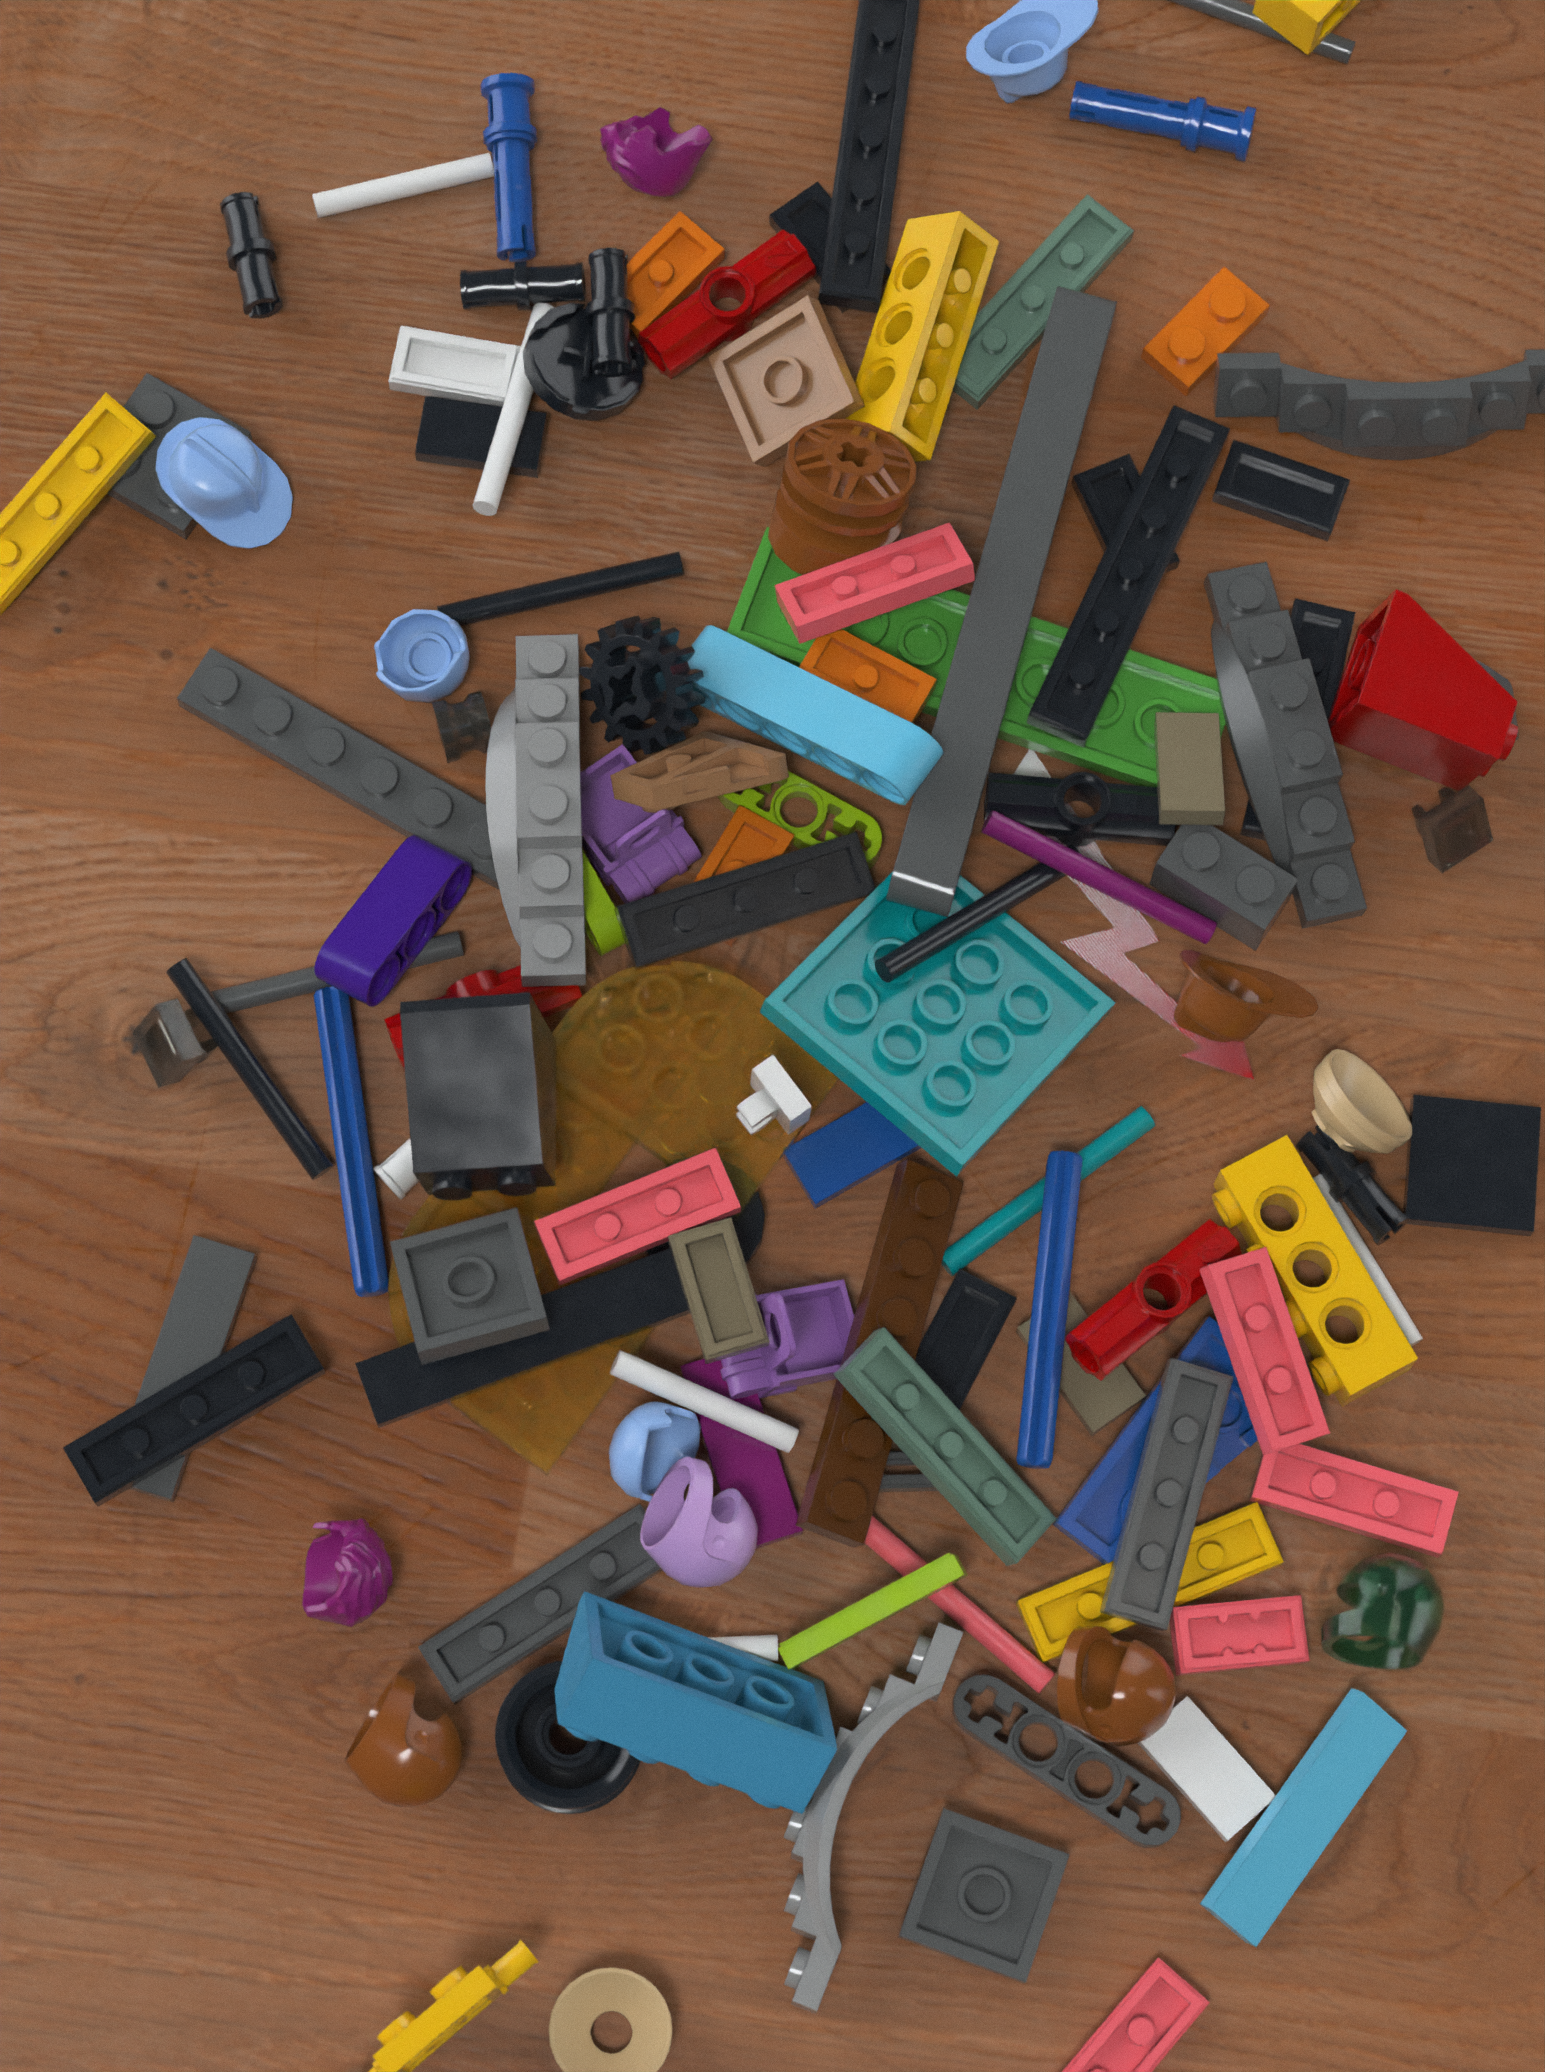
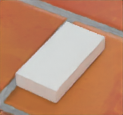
(452, 366)
(1207, 1770)

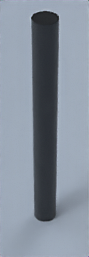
(564, 589)
(966, 920)
(249, 1069)

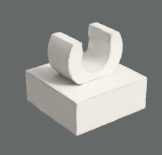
(774, 1098)

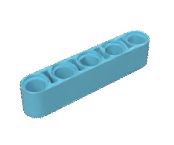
(812, 716)

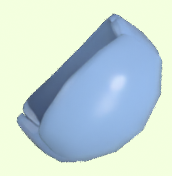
(422, 656)
(649, 1444)

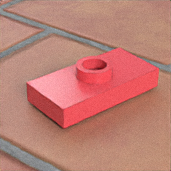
(1238, 1635)

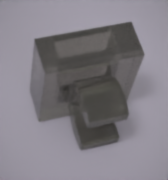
(1453, 827)
(170, 1043)

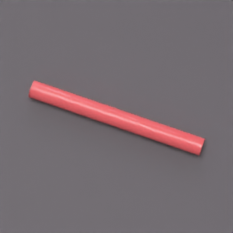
(962, 1610)

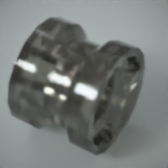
(462, 726)

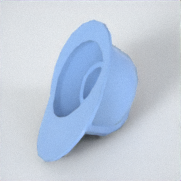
(1030, 44)
(224, 482)

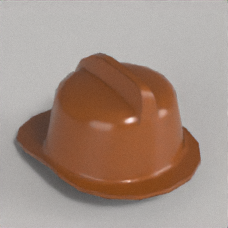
(1233, 999)

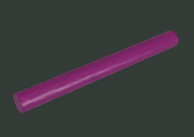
(1099, 877)

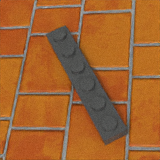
(339, 760)

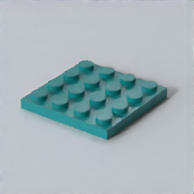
(951, 1040)

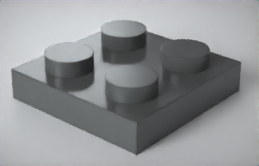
(160, 410)
(469, 1286)
(984, 1896)

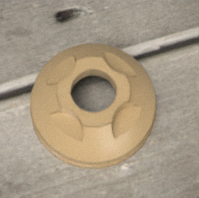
(1358, 1106)
(605, 1992)

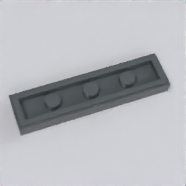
(195, 1332)
(1166, 1494)
(539, 1607)

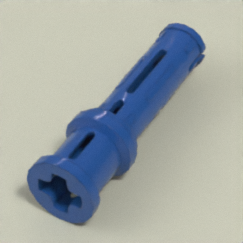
(1192, 123)
(510, 141)

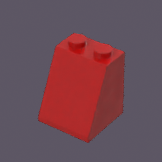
(1420, 699)

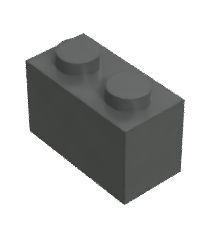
(1223, 882)

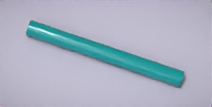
(1031, 1200)

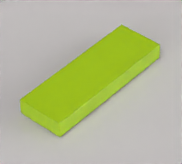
(872, 1610)

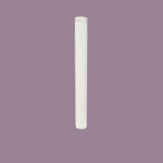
(507, 430)

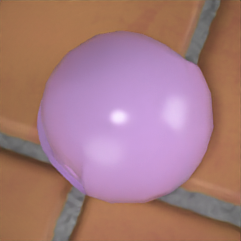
(698, 1538)

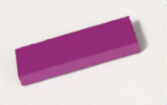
(746, 1462)

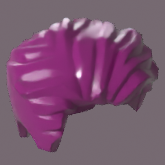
(651, 154)
(346, 1573)

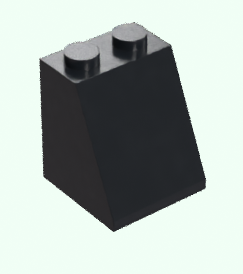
(480, 1094)

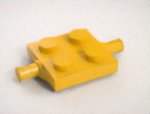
(458, 2001)

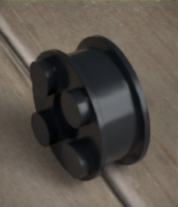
(541, 1773)

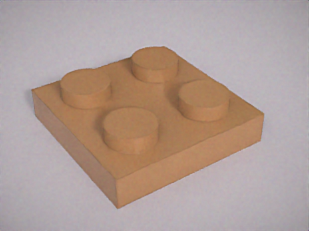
(785, 379)

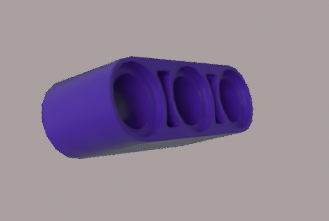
(393, 920)

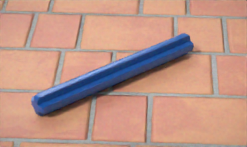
(351, 1142)
(1049, 1310)

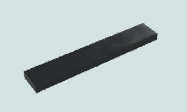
(868, 154)
(1128, 576)
(578, 1318)

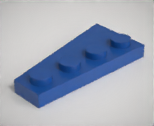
(1100, 1504)

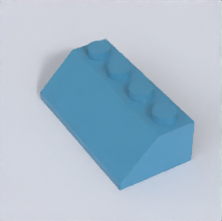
(694, 1705)

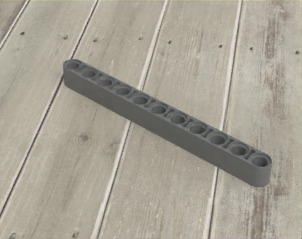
(1002, 601)

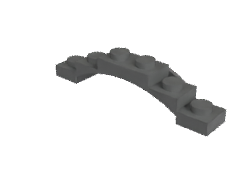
(1380, 417)
(1283, 743)

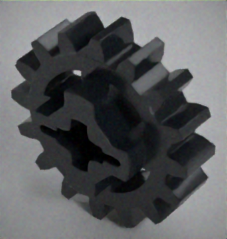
(642, 684)

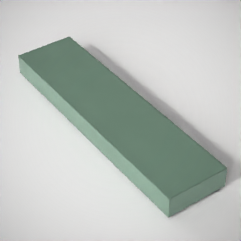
(1019, 311)
(945, 1446)

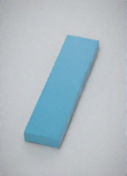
(1303, 1817)

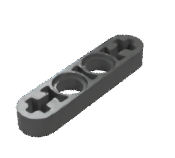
(1060, 1769)

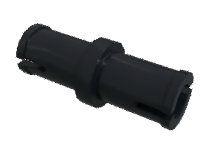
(251, 255)
(522, 285)
(610, 312)
(1353, 1185)

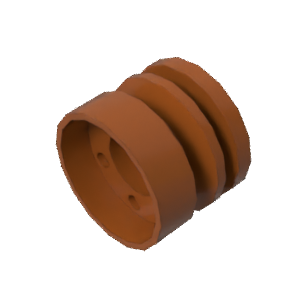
(840, 494)

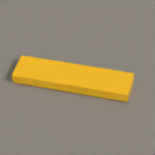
(66, 492)
(1217, 1558)

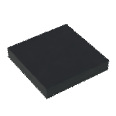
(1472, 1165)

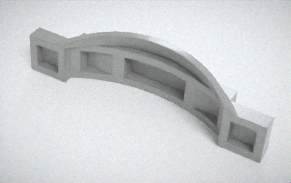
(537, 810)
(816, 1827)

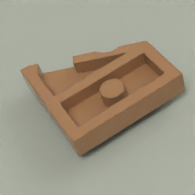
(697, 771)

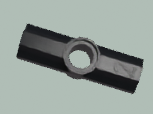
(1039, 803)

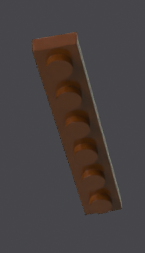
(895, 1297)

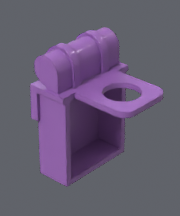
(623, 842)
(806, 1341)

